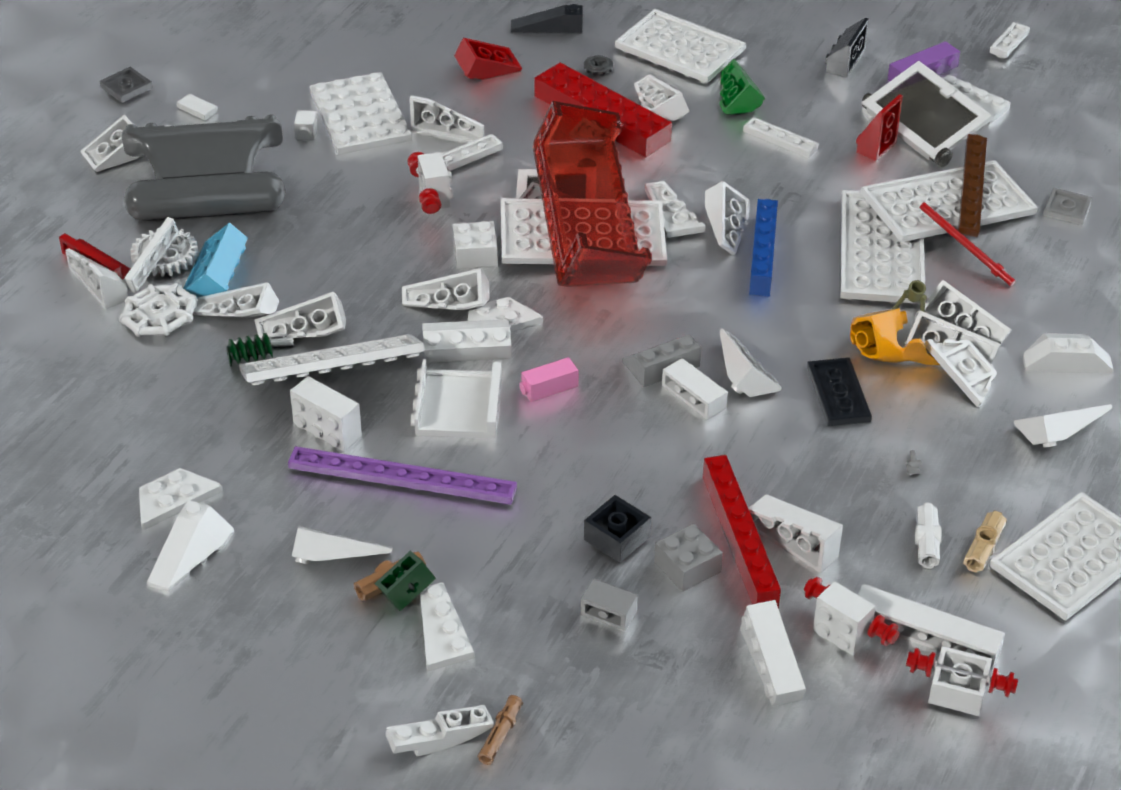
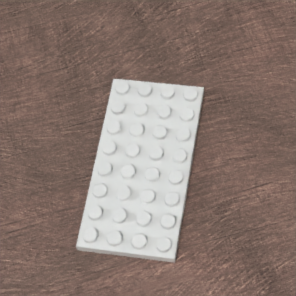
(900, 199)
(527, 238)
(872, 257)
(325, 359)

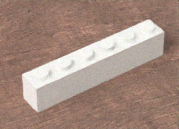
(934, 627)

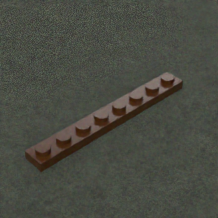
(972, 185)

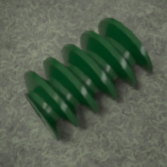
(249, 349)

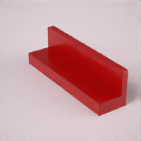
(93, 253)

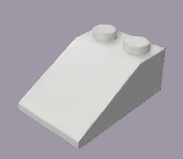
(108, 147)

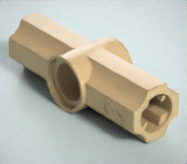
(985, 541)

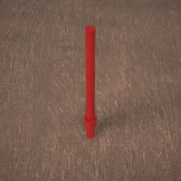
(996, 269)

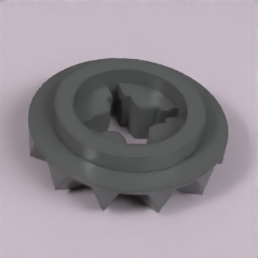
(598, 65)

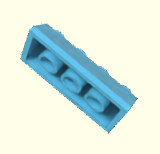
(216, 262)

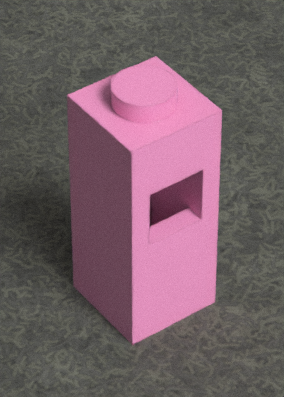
(549, 379)

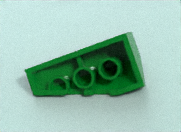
(739, 90)

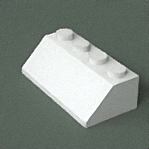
(467, 340)

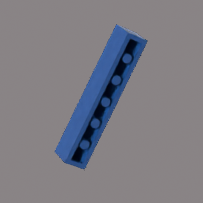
(763, 247)

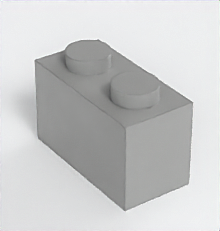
(609, 604)

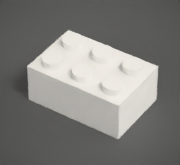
(326, 413)

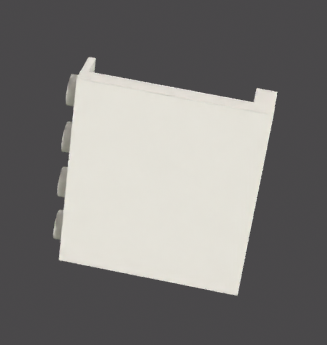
(457, 402)

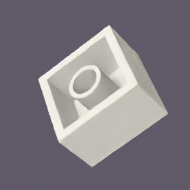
(475, 244)

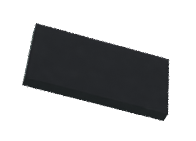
(839, 391)

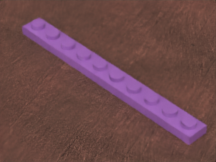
(403, 475)

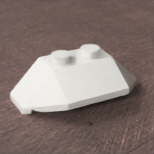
(1067, 354)

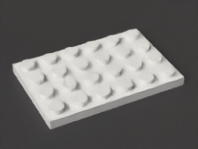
(680, 45)
(360, 113)
(1066, 556)

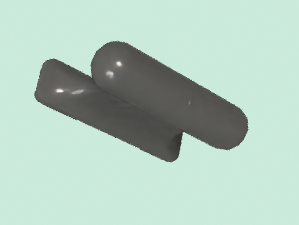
(203, 169)

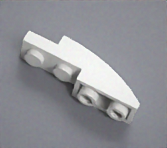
(444, 732)

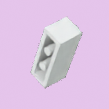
(694, 388)

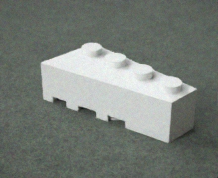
(772, 653)

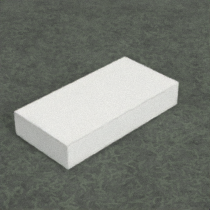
(197, 106)

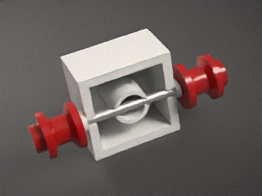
(433, 180)
(847, 617)
(960, 678)

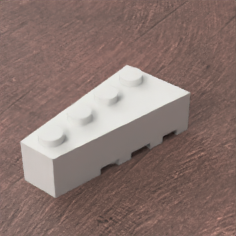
(798, 531)

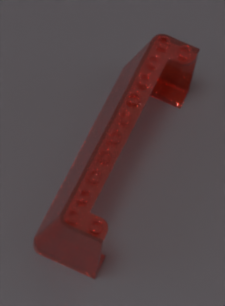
(586, 198)

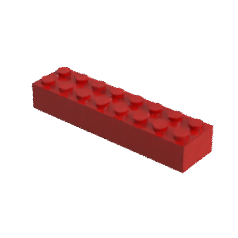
(642, 129)

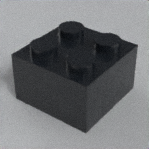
(617, 528)

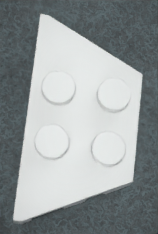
(506, 308)
(964, 366)
(171, 492)

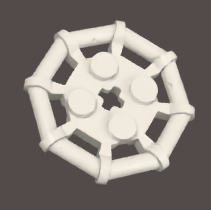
(168, 309)

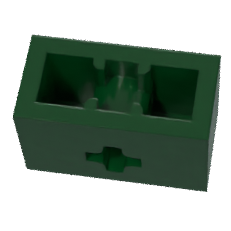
(405, 580)

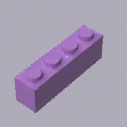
(937, 58)

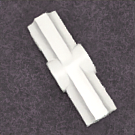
(928, 536)

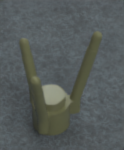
(914, 294)

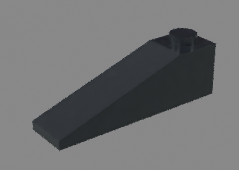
(555, 20)

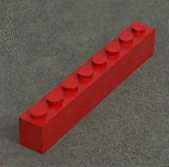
(740, 531)

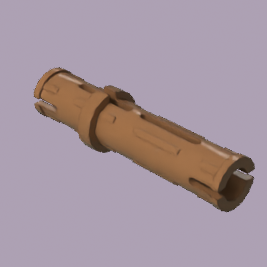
(504, 722)

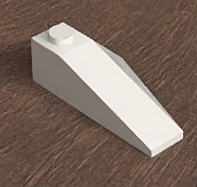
(101, 281)
(959, 310)
(931, 327)
(744, 369)
(192, 539)

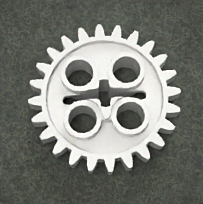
(177, 256)

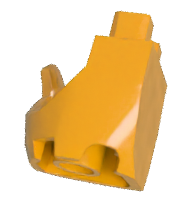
(877, 338)

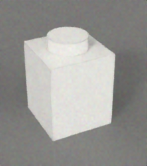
(305, 125)

